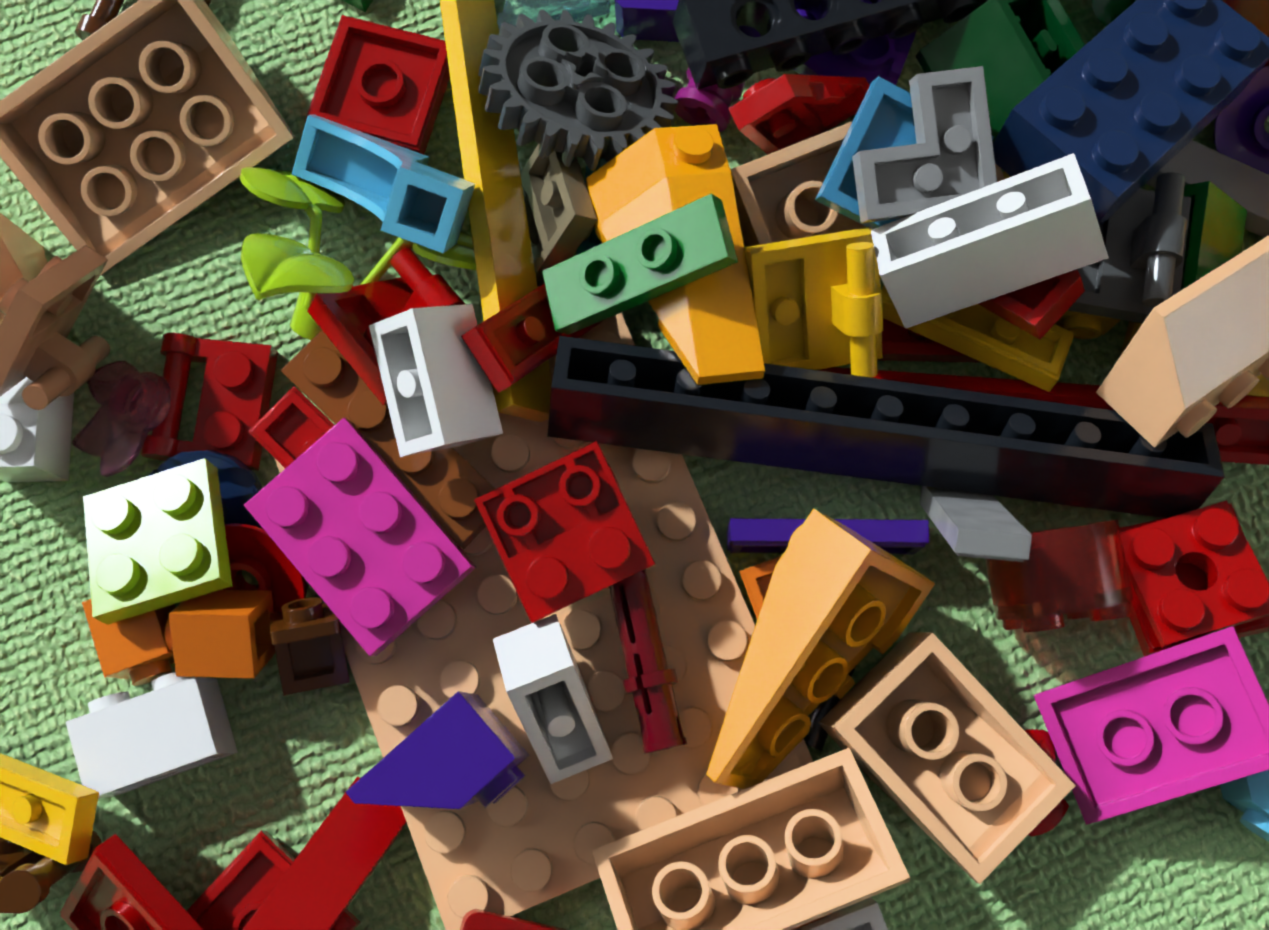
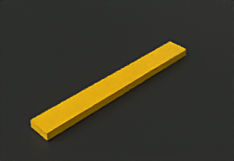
(497, 203)

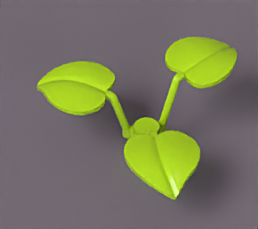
(286, 266)

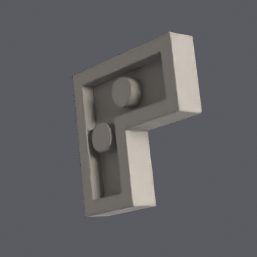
(950, 153)

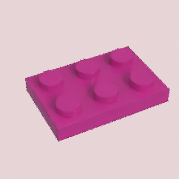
(359, 537)
(1160, 726)

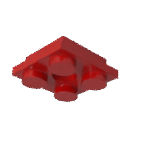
(1216, 545)

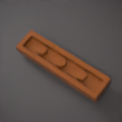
(437, 478)

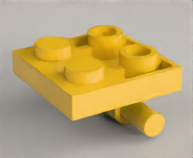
(819, 301)

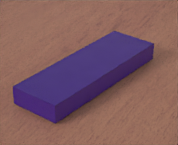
(773, 535)

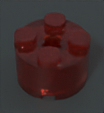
(1067, 573)

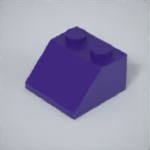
(447, 761)

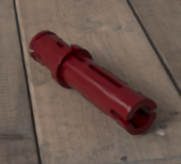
(646, 664)

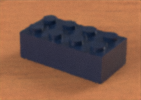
(1134, 96)

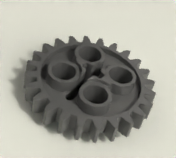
(574, 87)

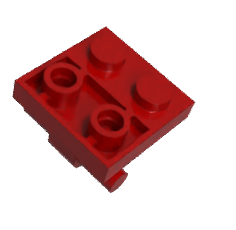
(348, 314)
(564, 531)

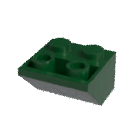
(1014, 43)

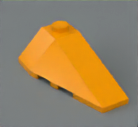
(711, 318)
(820, 617)

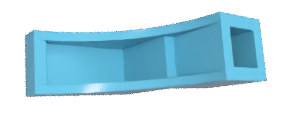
(387, 180)

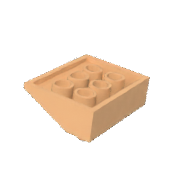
(138, 126)

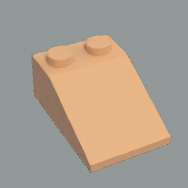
(947, 753)

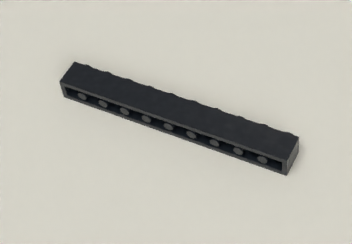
(879, 431)

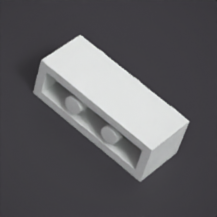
(989, 242)

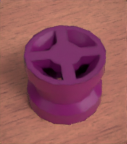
(707, 104)

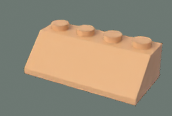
(1196, 351)
(757, 856)

